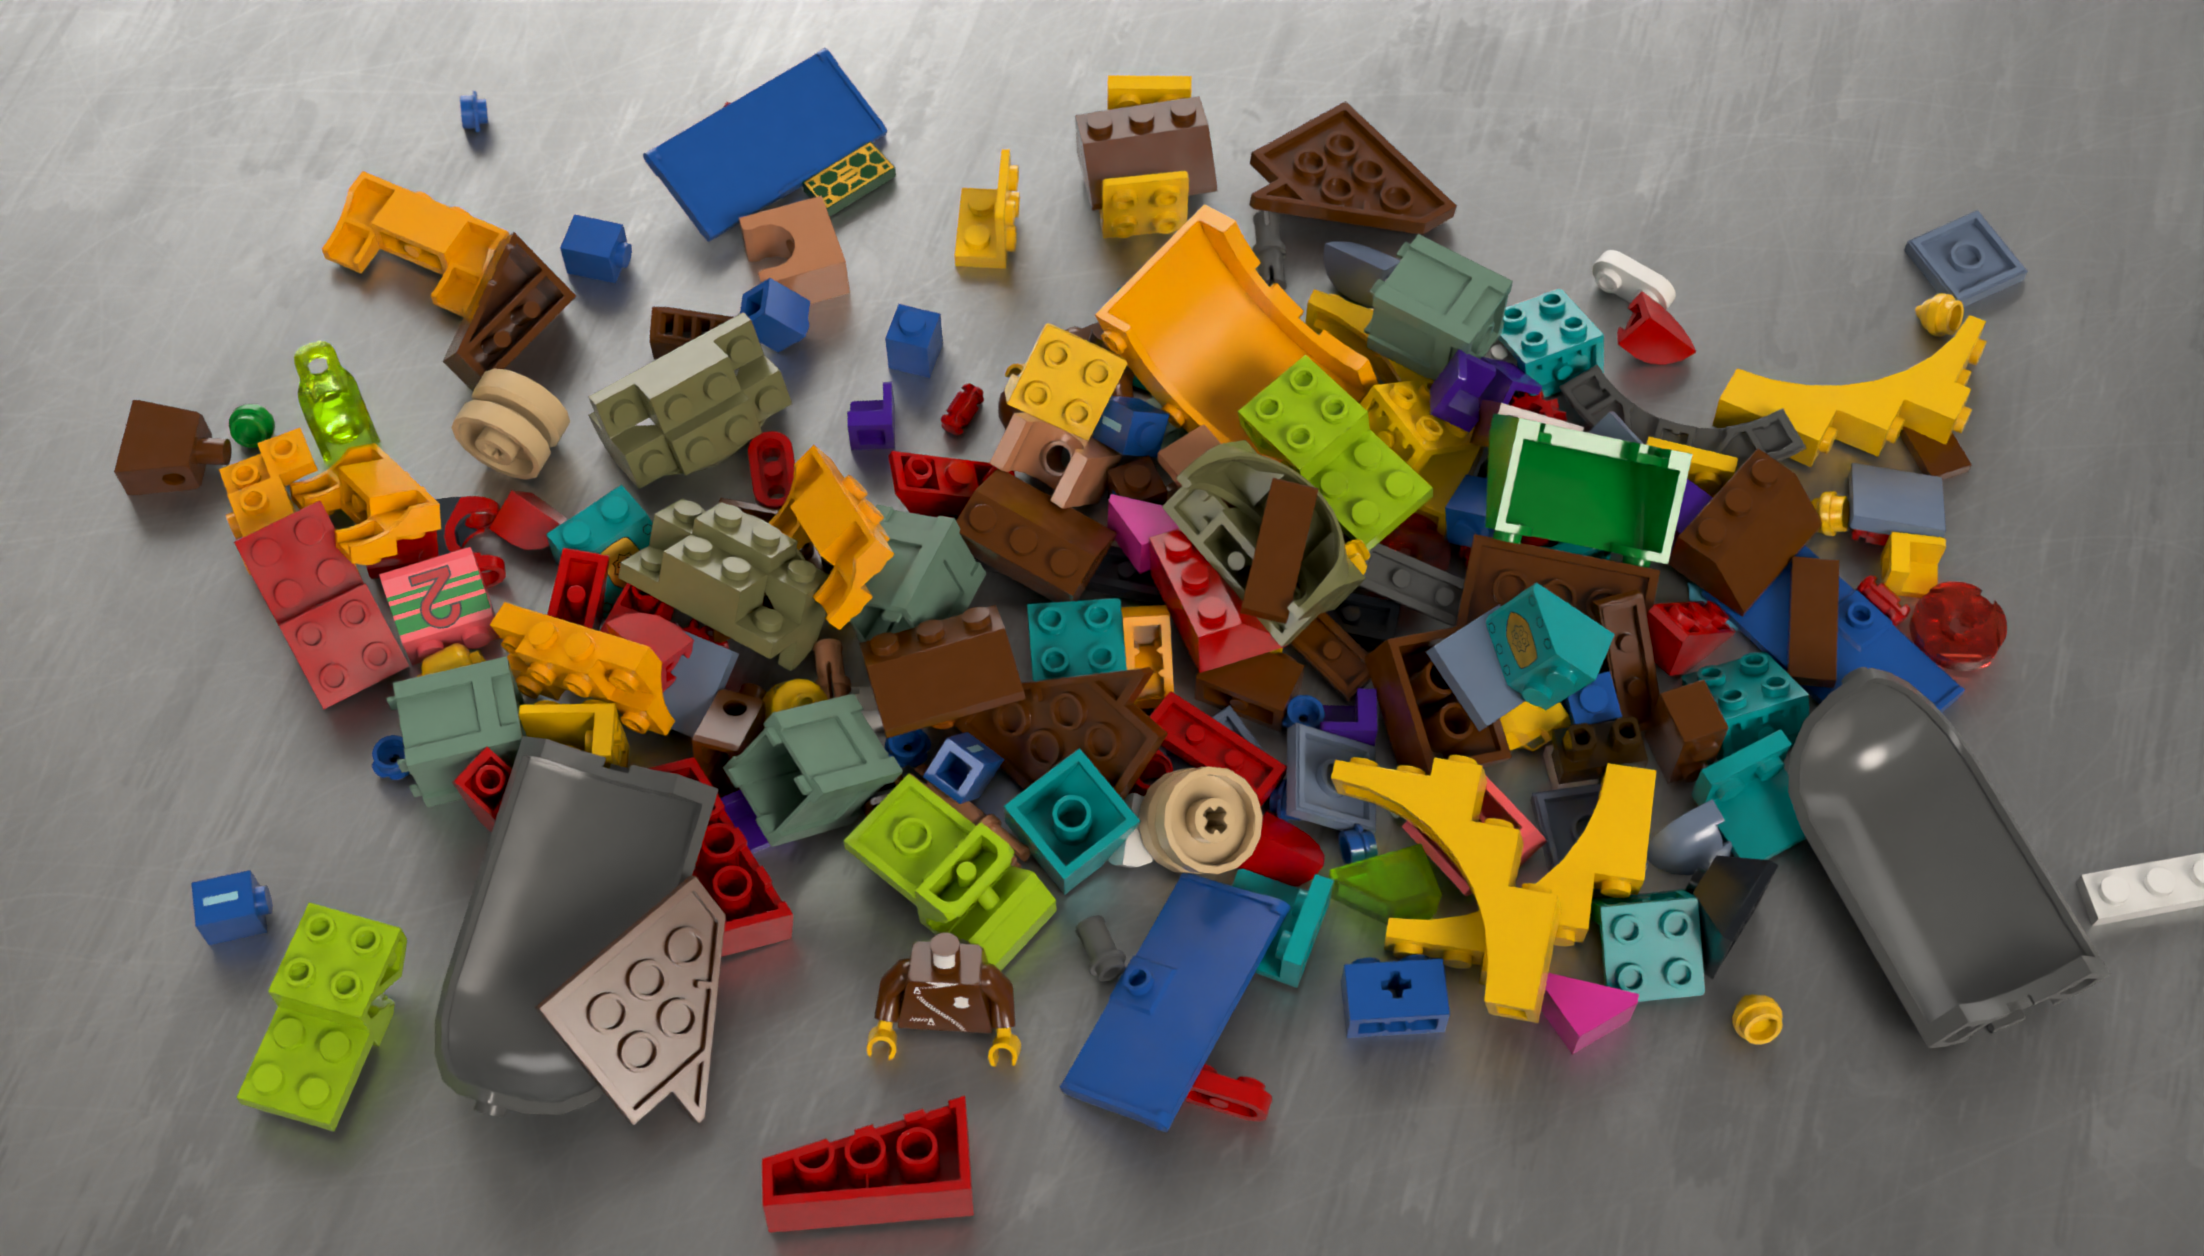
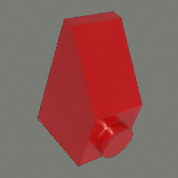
(580, 588)

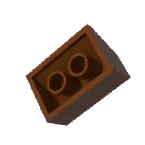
(1146, 142)
(1747, 533)
(1033, 538)
(941, 670)
(1423, 711)

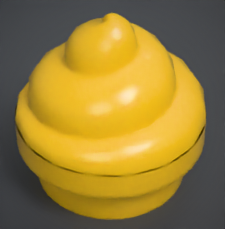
(1941, 314)
(1833, 512)
(1757, 1019)

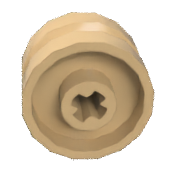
(511, 423)
(1200, 820)

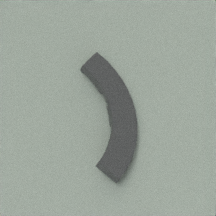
(1596, 396)

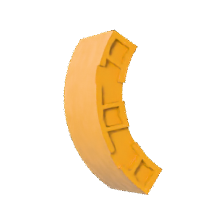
(1213, 332)

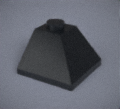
(1726, 901)

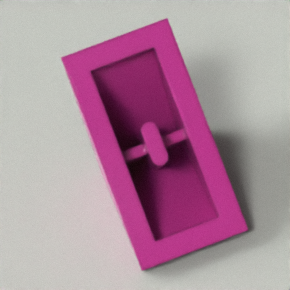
(1134, 524)
(1585, 1010)

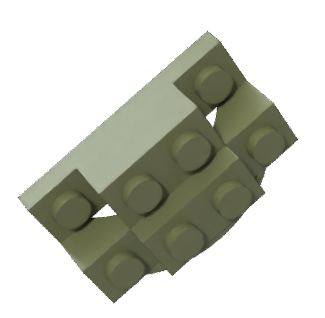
(695, 403)
(1231, 535)
(718, 571)

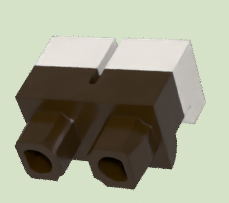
(1585, 749)

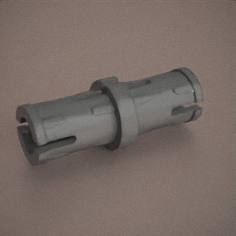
(1269, 248)

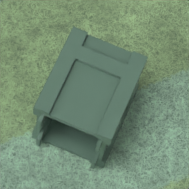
(1435, 307)
(924, 580)
(452, 719)
(812, 769)

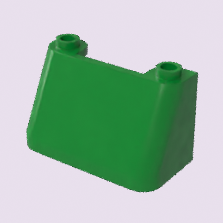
(1583, 489)

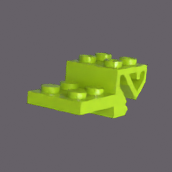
(1330, 444)
(952, 871)
(325, 1015)

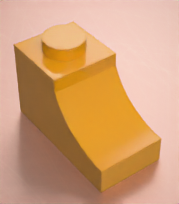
(1149, 645)

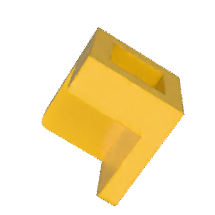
(1911, 563)

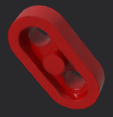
(772, 476)
(1236, 1097)

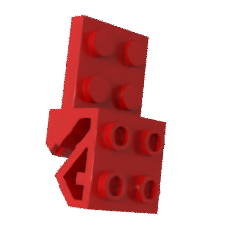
(321, 605)

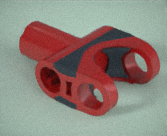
(458, 525)

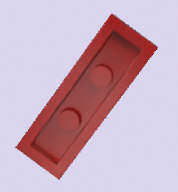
(1209, 743)

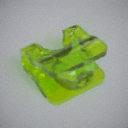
(331, 400)

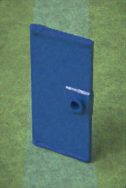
(765, 144)
(1863, 640)
(1174, 1000)

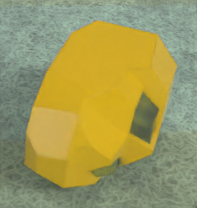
(1533, 726)

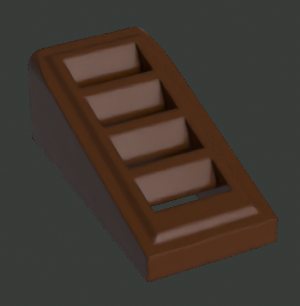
(678, 321)

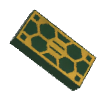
(850, 178)

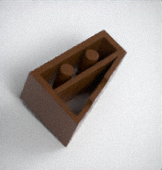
(506, 312)

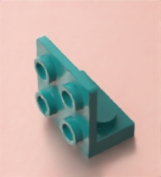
(1552, 339)
(1076, 638)
(1754, 699)
(1753, 798)
(1297, 934)
(1651, 944)

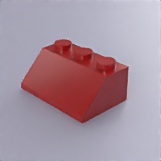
(1204, 605)

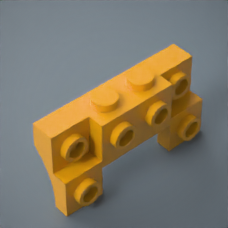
(417, 230)
(259, 483)
(376, 497)
(841, 527)
(562, 655)

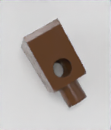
(166, 450)
(729, 728)

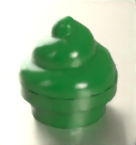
(251, 425)

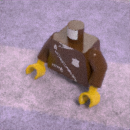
(946, 990)

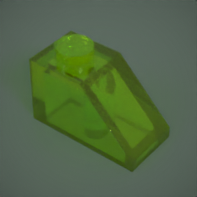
(1389, 885)

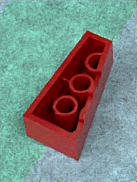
(735, 878)
(875, 1176)

